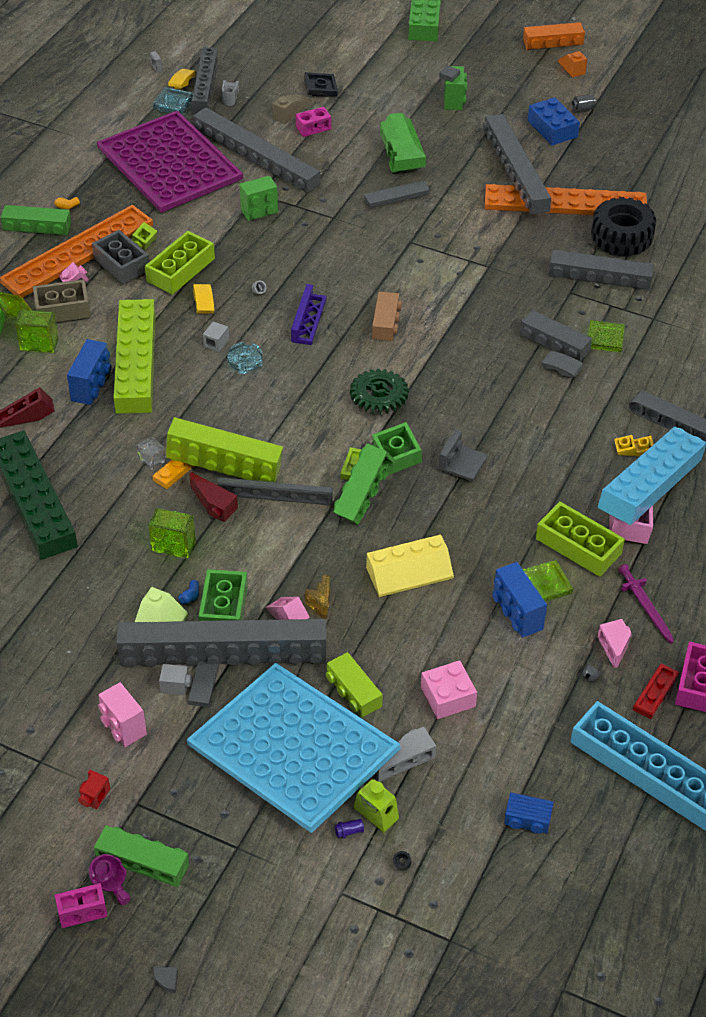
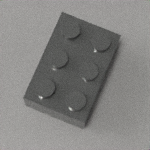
(120, 256)

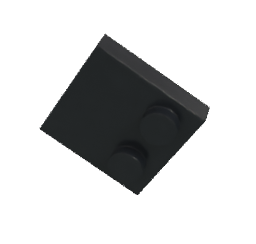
(320, 84)

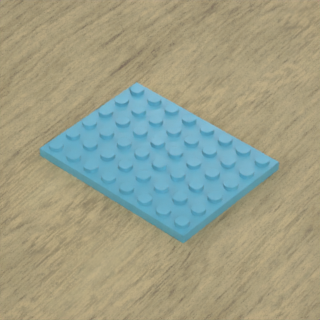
(293, 746)

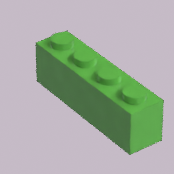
(36, 220)
(143, 855)

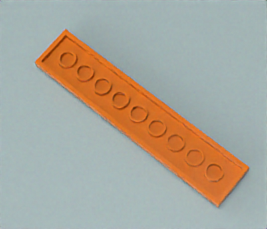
(562, 199)
(77, 249)

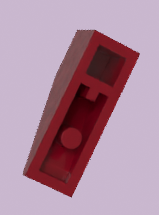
(27, 409)
(215, 499)

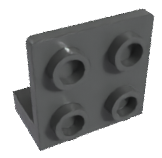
(460, 459)

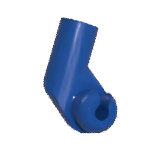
(191, 594)

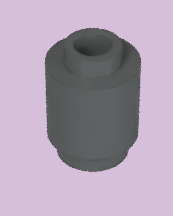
(583, 102)

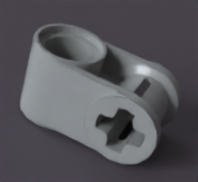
(229, 92)

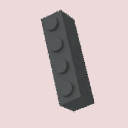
(555, 335)

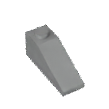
(415, 749)

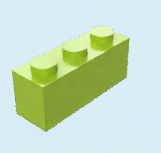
(354, 685)

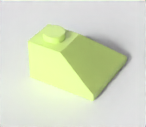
(160, 607)

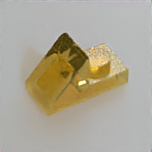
(319, 598)

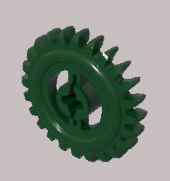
(380, 396)

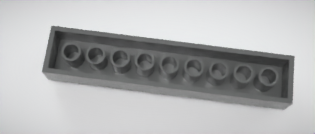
(222, 642)

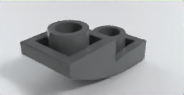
(564, 364)

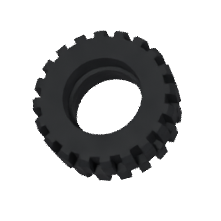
(623, 226)

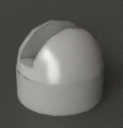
(258, 286)

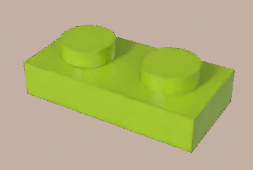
(351, 459)

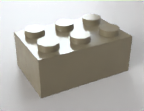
(65, 299)

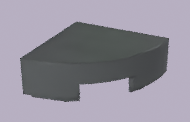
(166, 977)

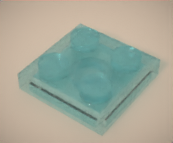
(172, 100)

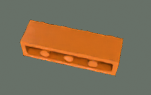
(553, 35)

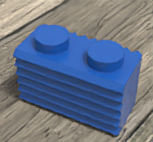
(528, 813)

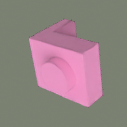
(73, 273)

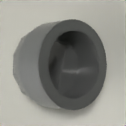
(592, 672)

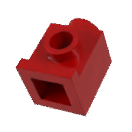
(94, 790)

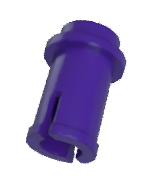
(349, 828)

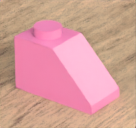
(287, 608)
(614, 639)

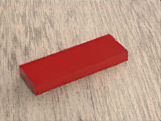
(656, 691)

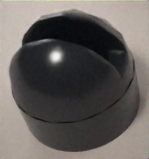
(402, 854)

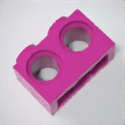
(313, 121)
(81, 905)

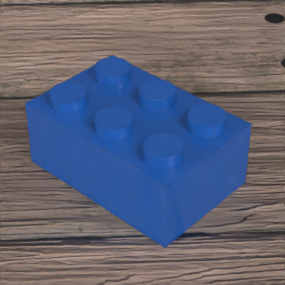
(553, 121)
(89, 372)
(519, 599)

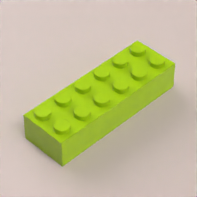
(223, 451)

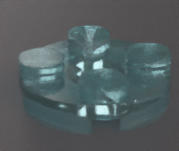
(243, 365)

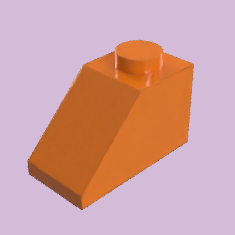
(574, 63)

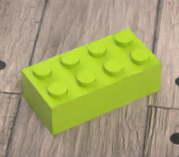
(179, 262)
(580, 539)

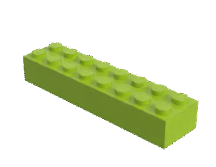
(135, 356)

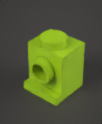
(144, 236)

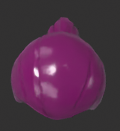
(111, 874)

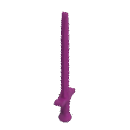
(635, 586)

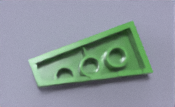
(363, 483)

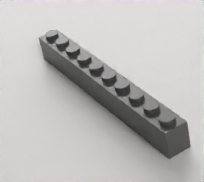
(257, 150)
(517, 164)

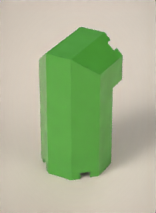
(402, 143)

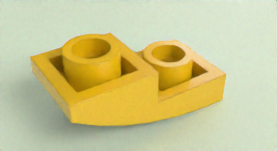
(181, 78)
(203, 298)
(633, 447)

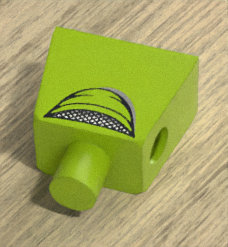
(377, 805)

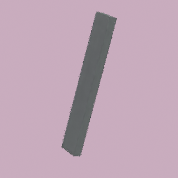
(278, 491)

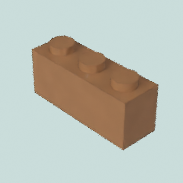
(386, 316)

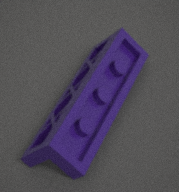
(302, 316)

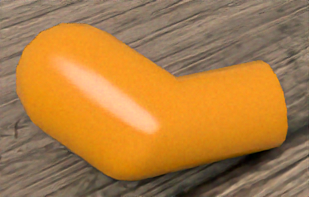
(66, 204)

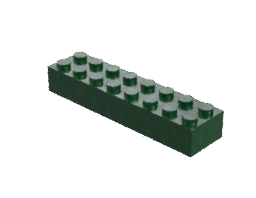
(35, 497)

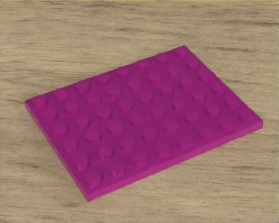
(169, 161)

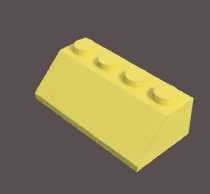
(409, 565)

